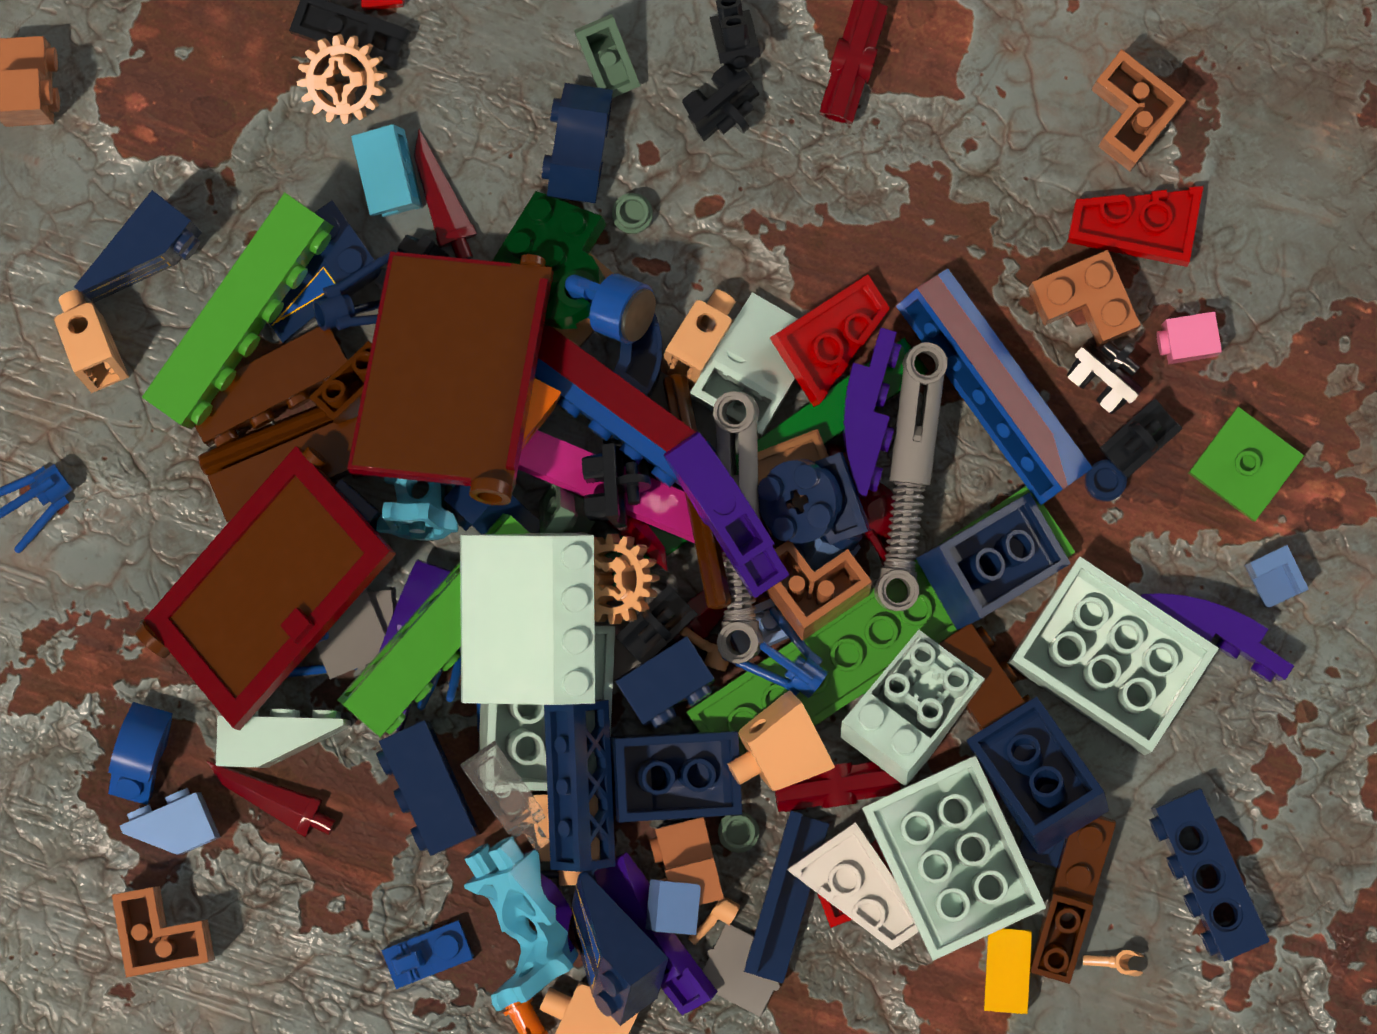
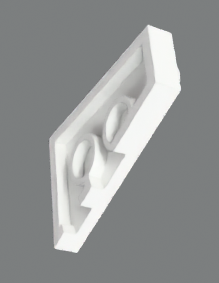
(859, 885)

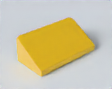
(1008, 971)

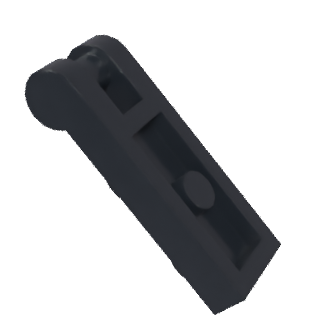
(325, 19)

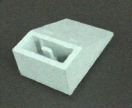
(748, 364)
(911, 707)
(274, 738)

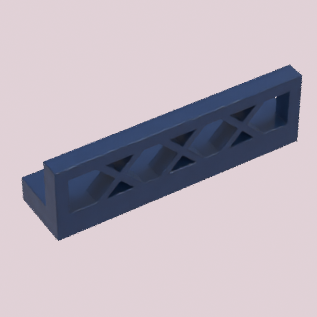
(572, 786)
(784, 900)

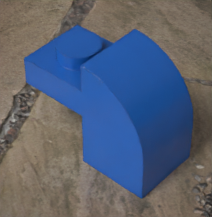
(138, 752)

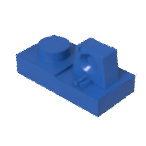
(427, 954)

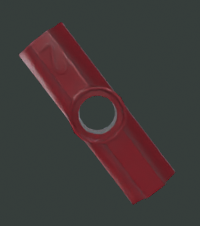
(853, 61)
(837, 787)

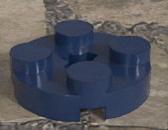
(777, 507)

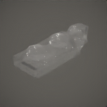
(506, 794)

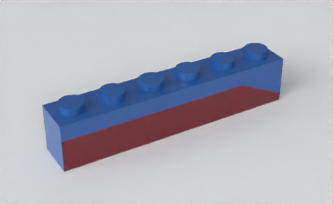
(995, 387)
(610, 404)

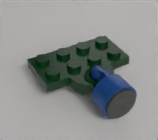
(578, 290)

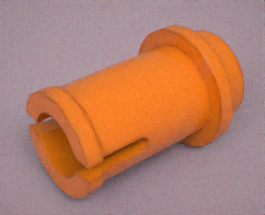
(525, 1018)

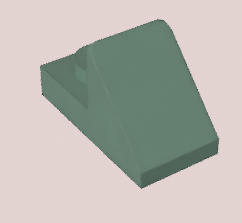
(607, 56)
(562, 512)

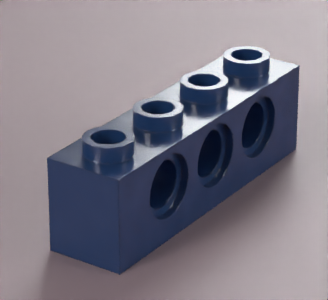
(1246, 928)

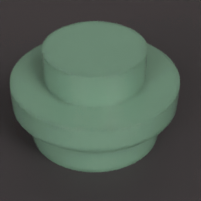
(632, 213)
(738, 832)

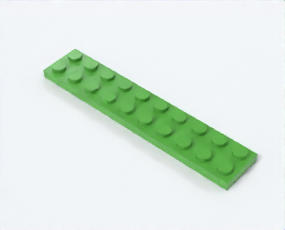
(853, 651)

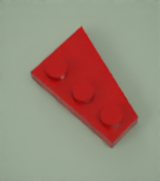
(1142, 226)
(829, 336)

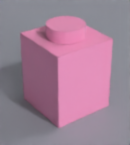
(1189, 338)

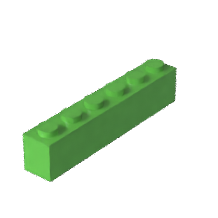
(238, 312)
(414, 653)

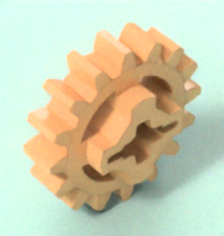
(341, 62)
(631, 577)

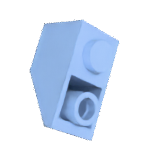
(176, 826)

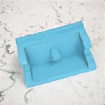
(386, 171)

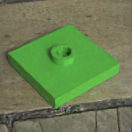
(1246, 464)

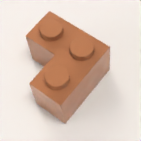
(27, 81)
(1145, 108)
(1089, 287)
(818, 597)
(688, 857)
(149, 943)

